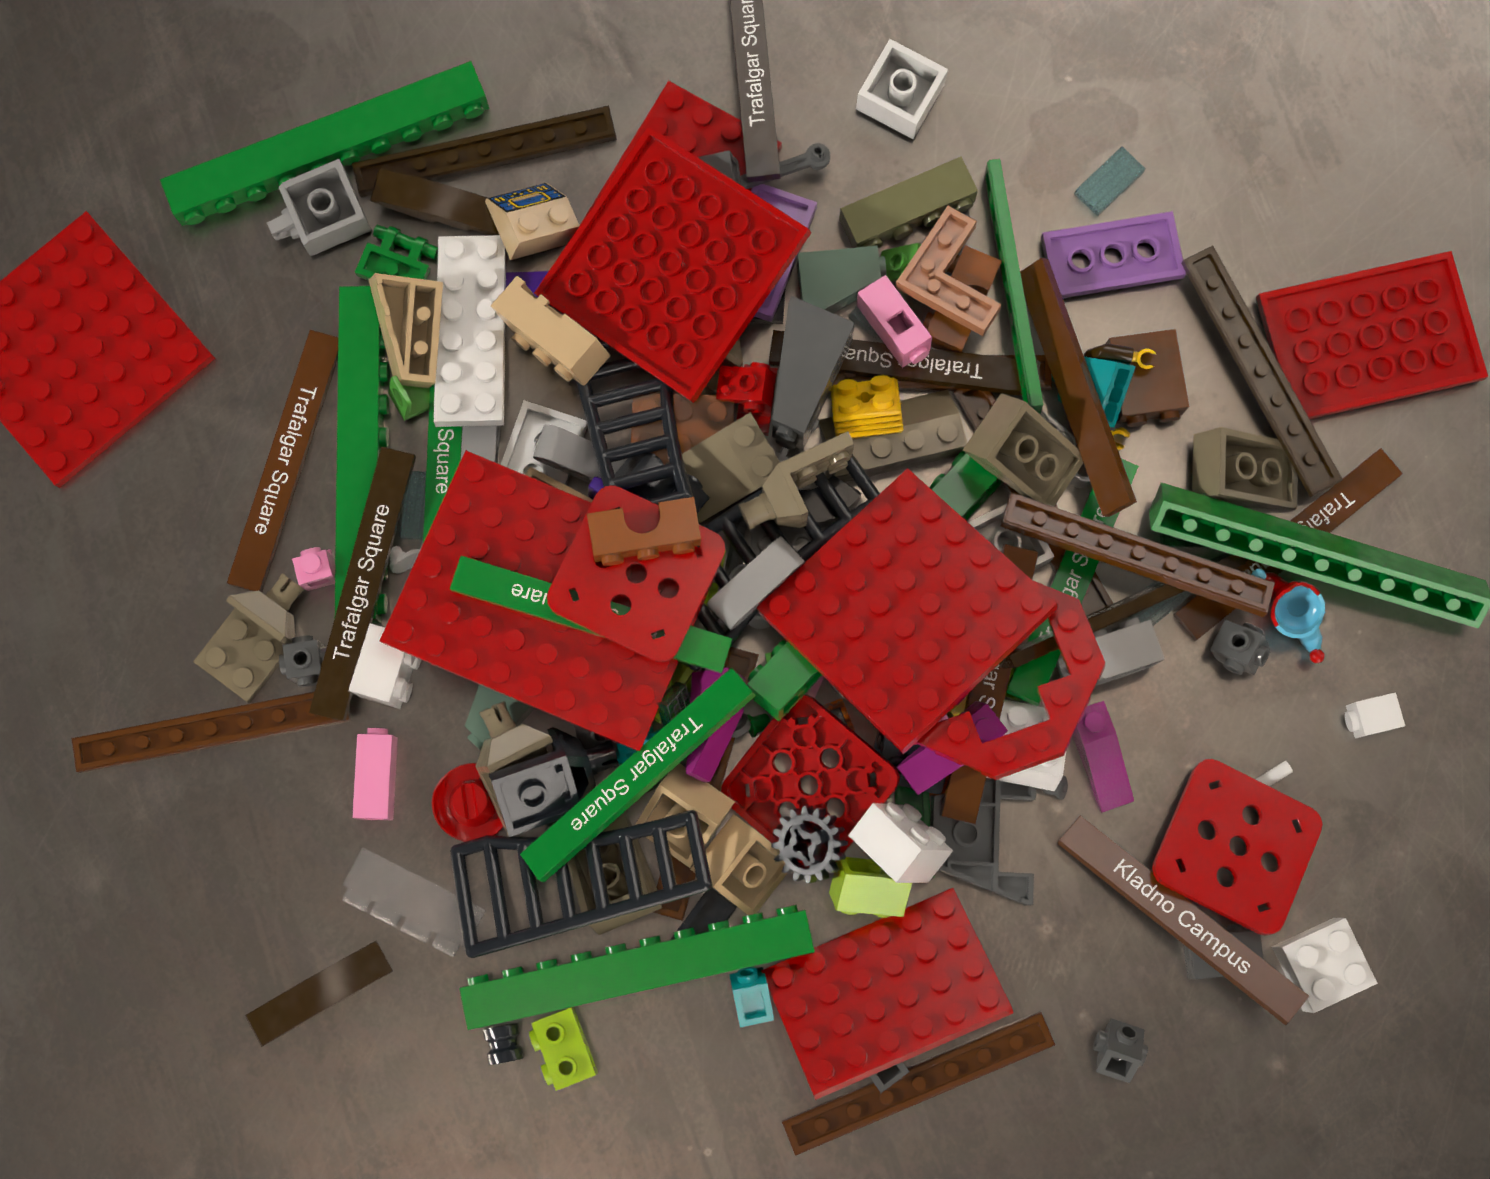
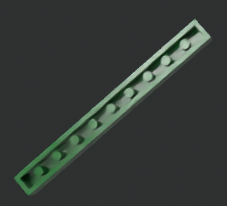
(344, 135)
(359, 422)
(1319, 555)
(788, 673)
(636, 969)

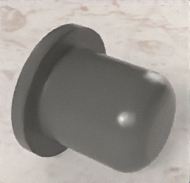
(1061, 789)

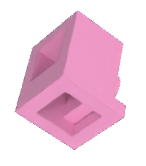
(315, 568)

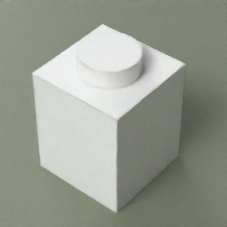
(1374, 715)

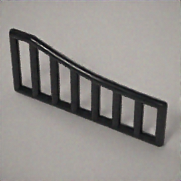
(600, 428)
(726, 521)
(571, 919)

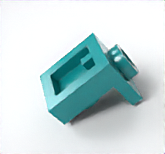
(751, 996)

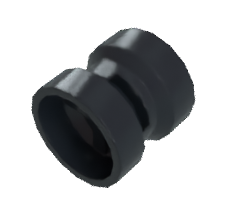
(503, 1043)

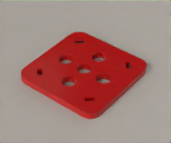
(649, 609)
(805, 746)
(1203, 857)

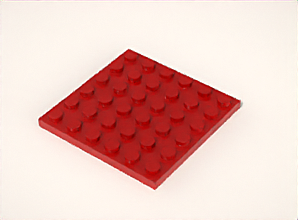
(672, 263)
(85, 349)
(906, 609)

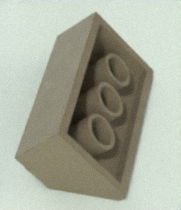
(930, 434)

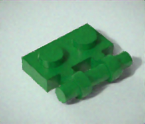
(384, 261)

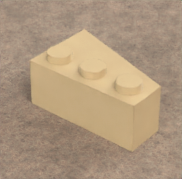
(409, 325)
(550, 334)

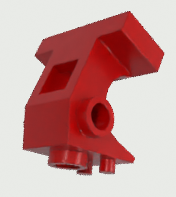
(751, 388)

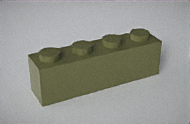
(908, 205)

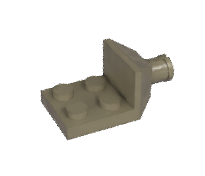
(780, 495)
(251, 638)
(507, 746)

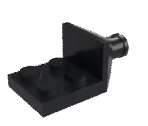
(550, 784)

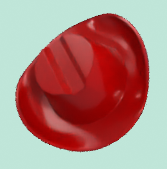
(464, 806)

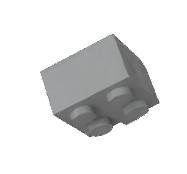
(320, 209)
(1125, 650)

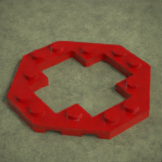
(1062, 699)

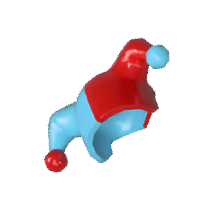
(1297, 611)

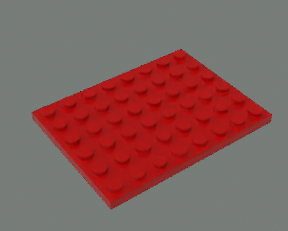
(549, 666)

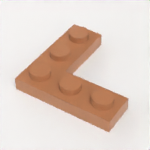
(926, 277)

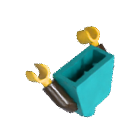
(1111, 376)

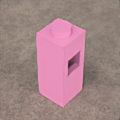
(894, 322)
(375, 775)

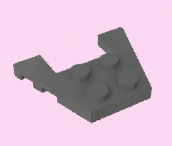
(977, 845)

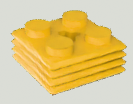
(867, 407)

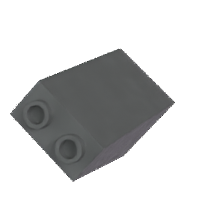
(809, 364)

